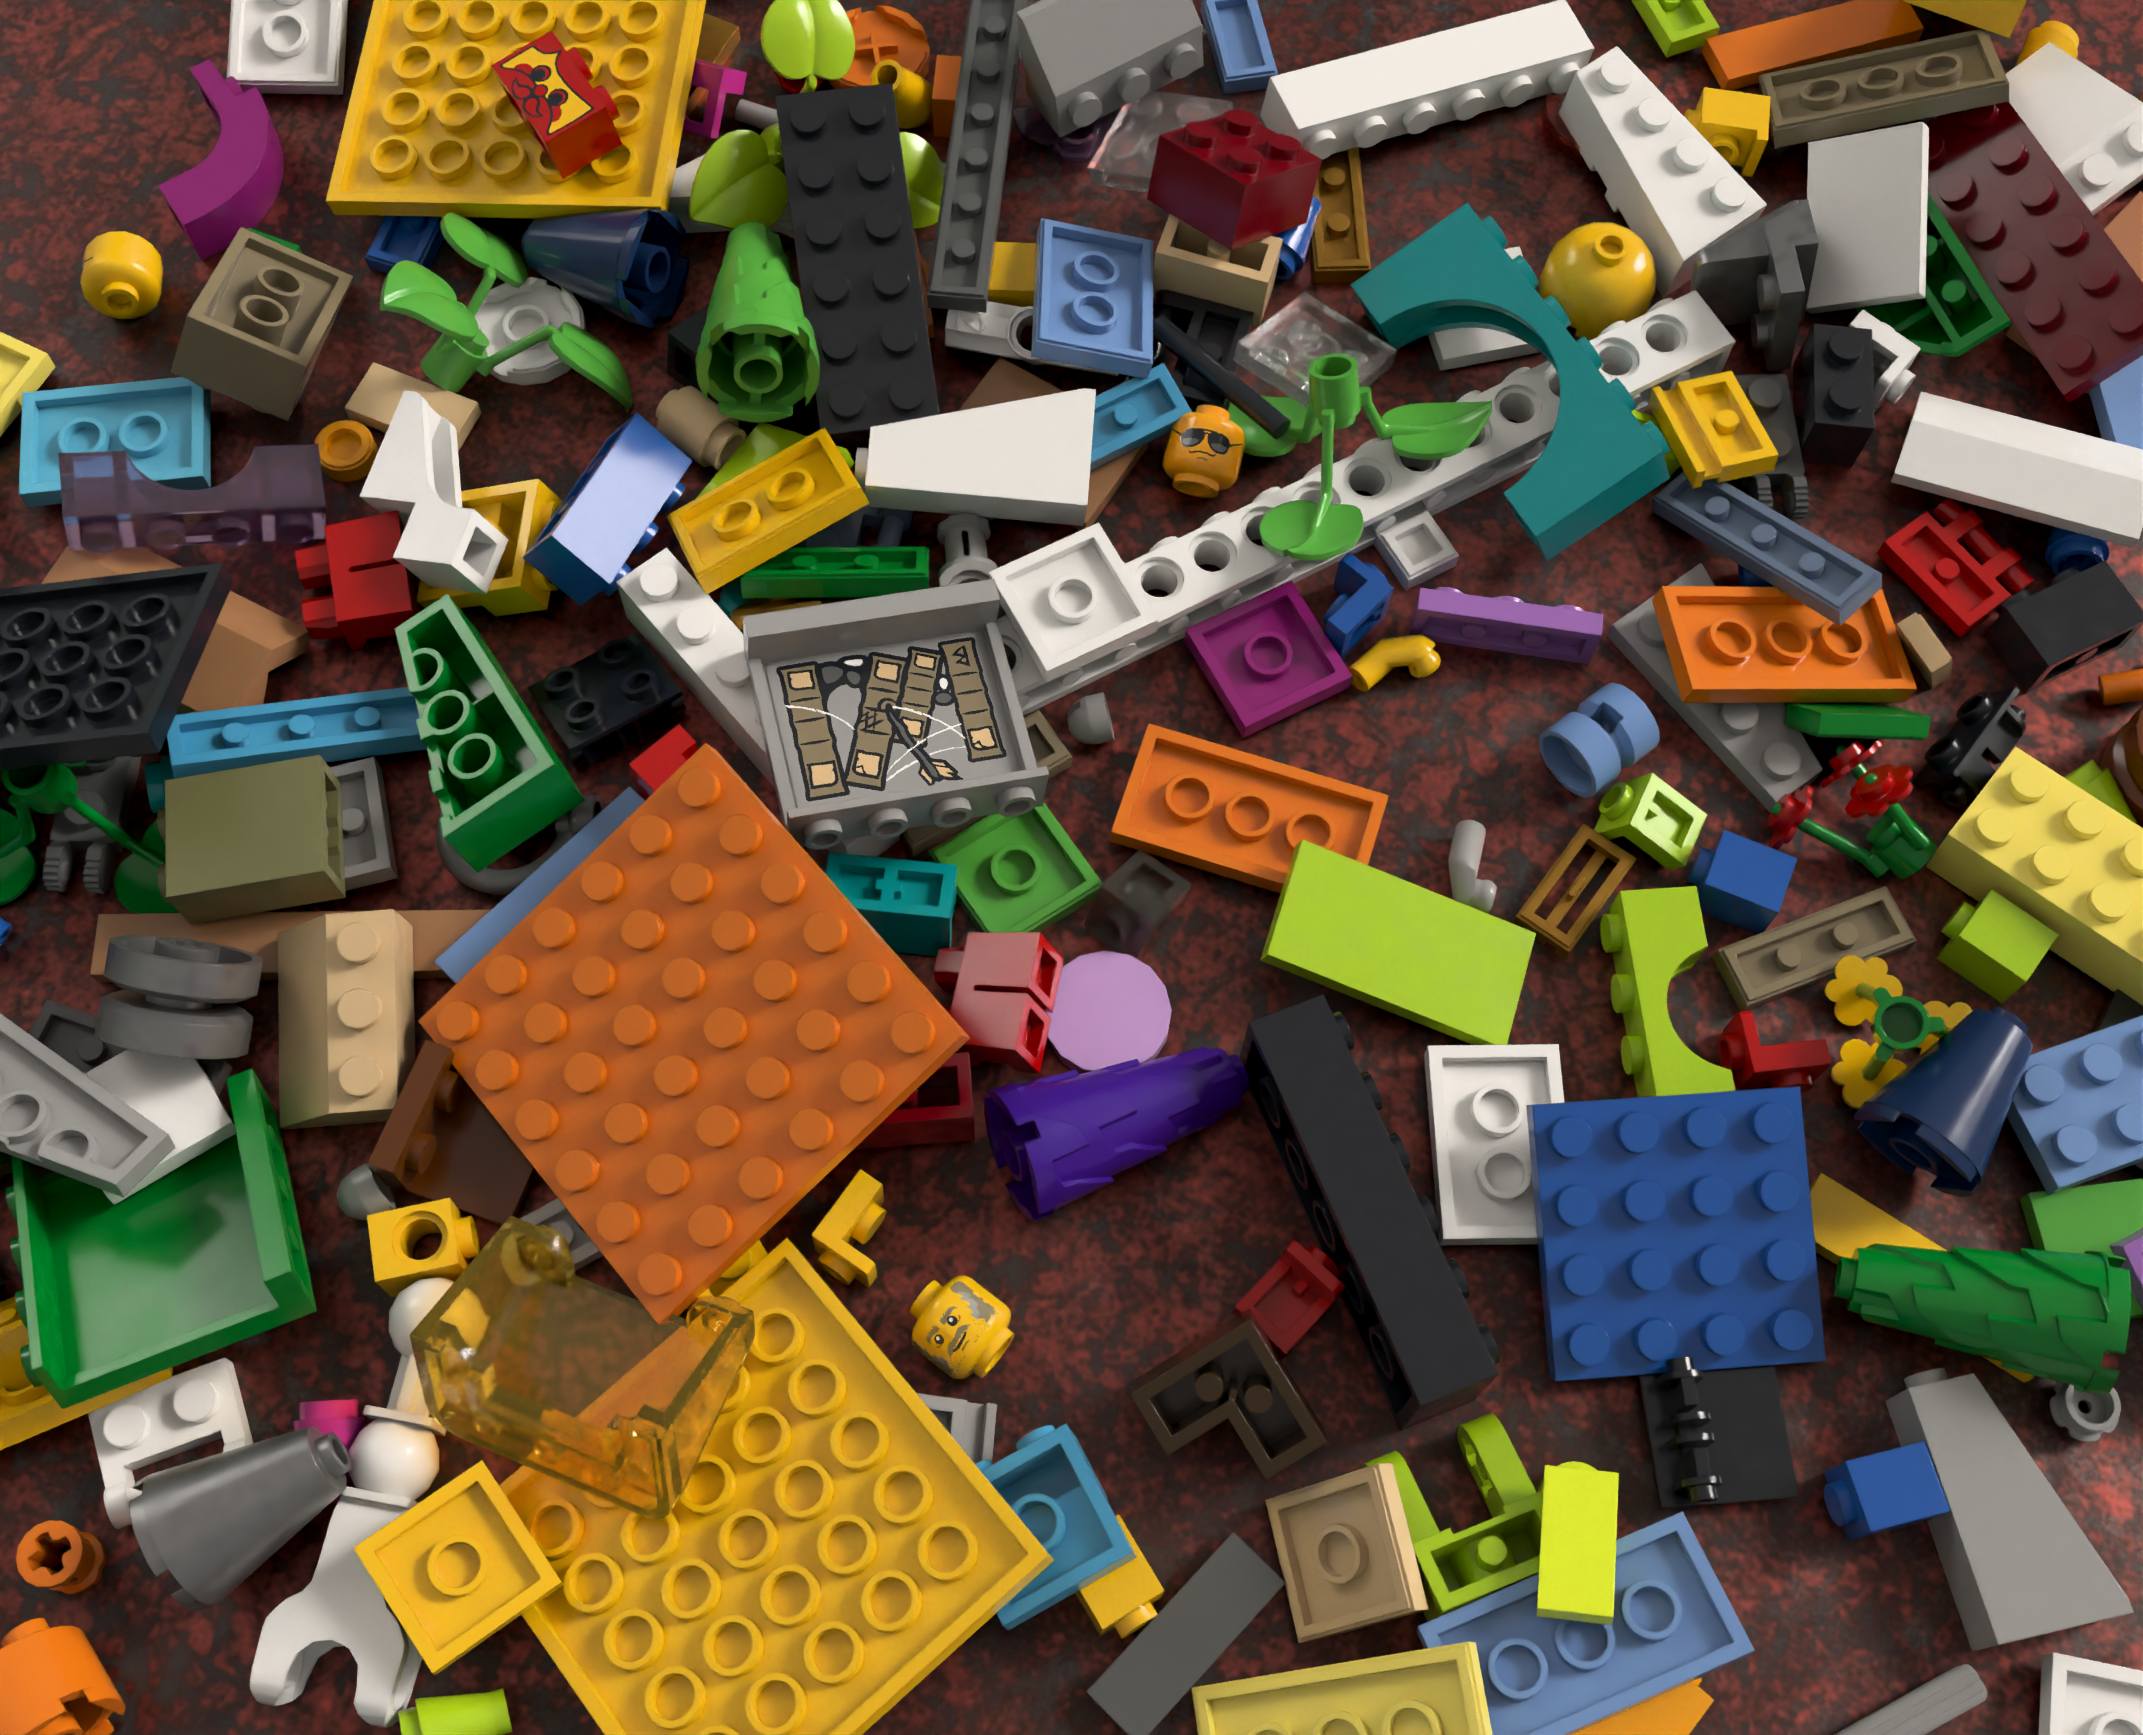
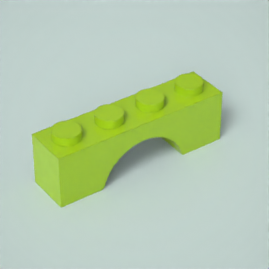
(1653, 941)

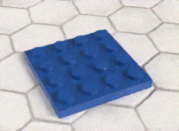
(1675, 1232)

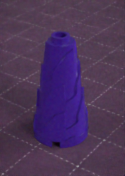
(1083, 1128)

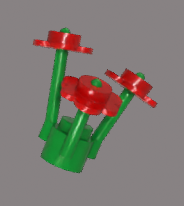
(1895, 839)

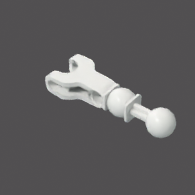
(342, 1606)

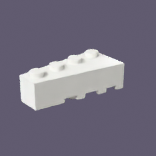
(1655, 166)

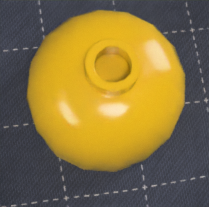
(1600, 276)

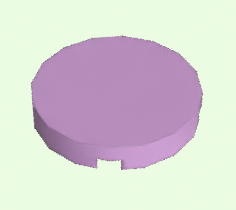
(1108, 1012)

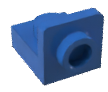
(1360, 606)

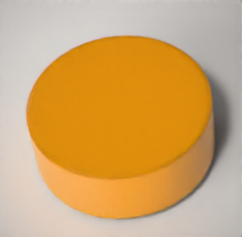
(346, 450)

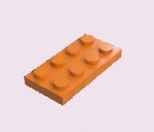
(1777, 650)
(1238, 810)

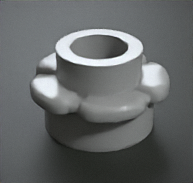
(2101, 1418)

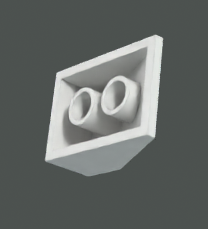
(2081, 123)

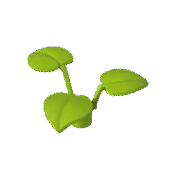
(741, 169)

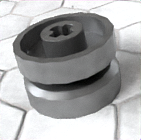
(178, 997)

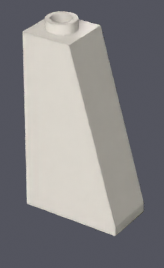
(991, 460)

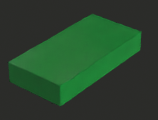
(1857, 721)

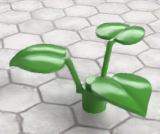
(462, 346)
(1417, 432)

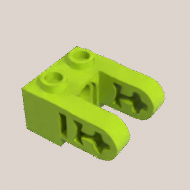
(1487, 1555)

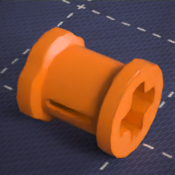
(39, 1555)

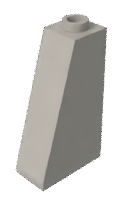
(2009, 1539)

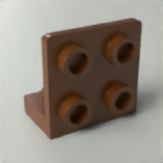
(449, 1144)

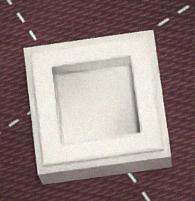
(1416, 550)

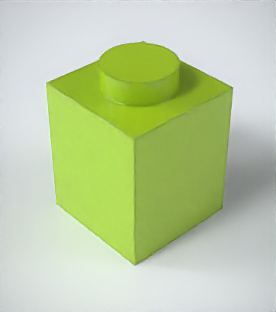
(1995, 945)

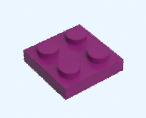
(1267, 658)

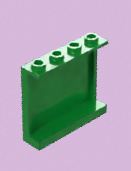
(167, 1269)

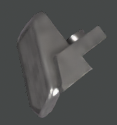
(1762, 278)

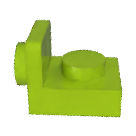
(1651, 818)

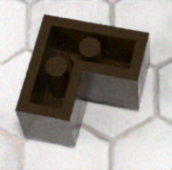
(1234, 1378)

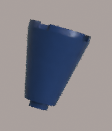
(613, 260)
(1951, 1101)

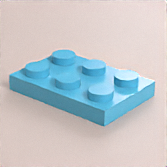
(156, 422)

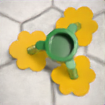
(1897, 1025)

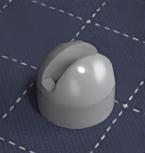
(1090, 720)
(364, 1194)

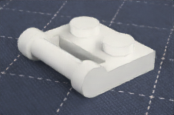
(165, 1422)

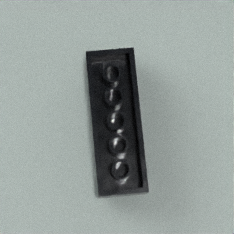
(857, 259)
(1366, 1213)

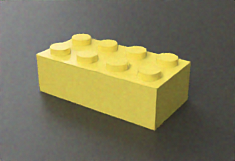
(2058, 861)

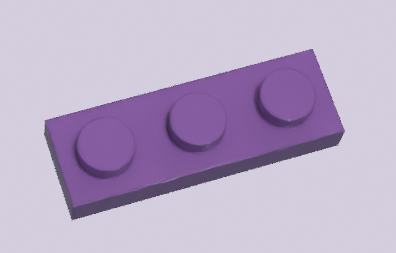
(1506, 625)

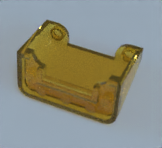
(577, 1372)

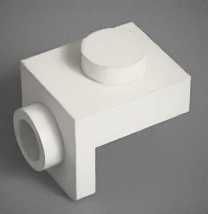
(1891, 359)

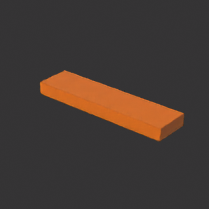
(1810, 38)

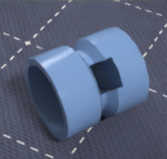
(1603, 736)

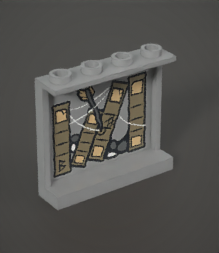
(890, 714)

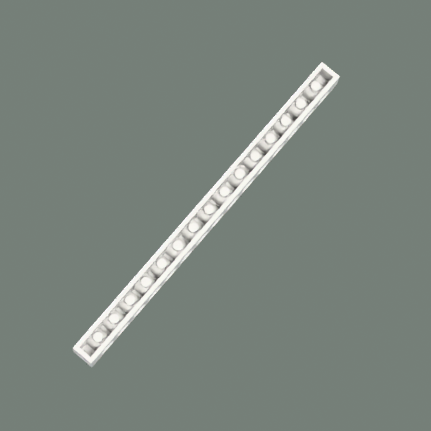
(1660, 348)

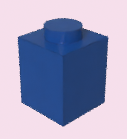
(1741, 881)
(1884, 1491)

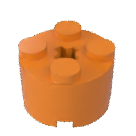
(54, 1683)

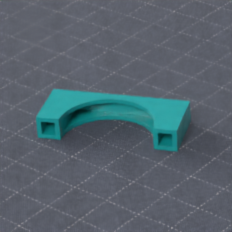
(1598, 448)

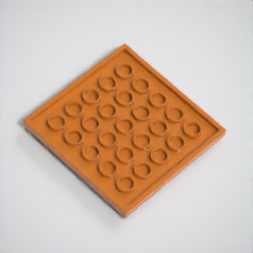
(691, 1033)

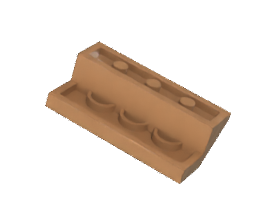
(240, 649)

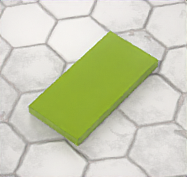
(1398, 946)

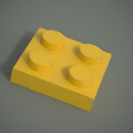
(458, 1567)

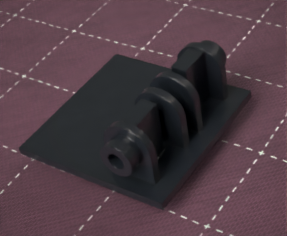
(606, 694)
(1717, 1435)

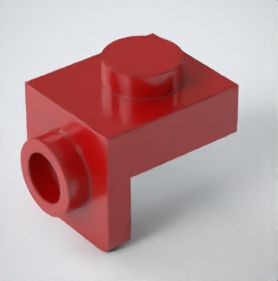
(1769, 1065)
(1293, 1295)

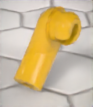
(1395, 652)

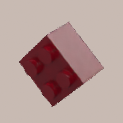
(1233, 178)

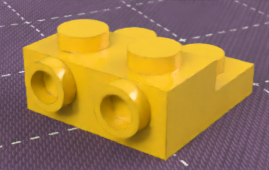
(520, 514)

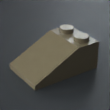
(260, 324)

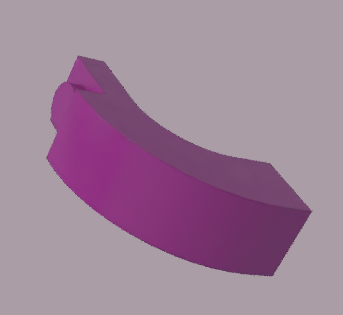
(239, 175)

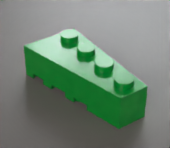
(484, 747)

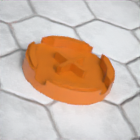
(884, 36)

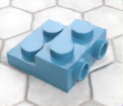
(1067, 1512)

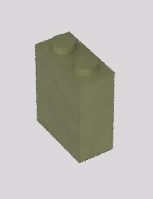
(252, 839)

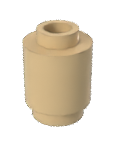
(698, 427)

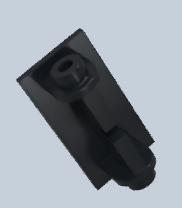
(1984, 726)

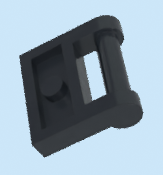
(1211, 326)

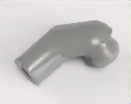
(1464, 866)

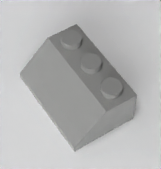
(1104, 54)

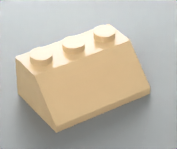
(344, 1018)

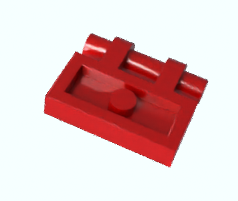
(1946, 574)

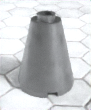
(234, 1510)

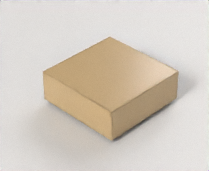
(1925, 649)

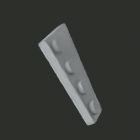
(1743, 735)
(70, 1121)

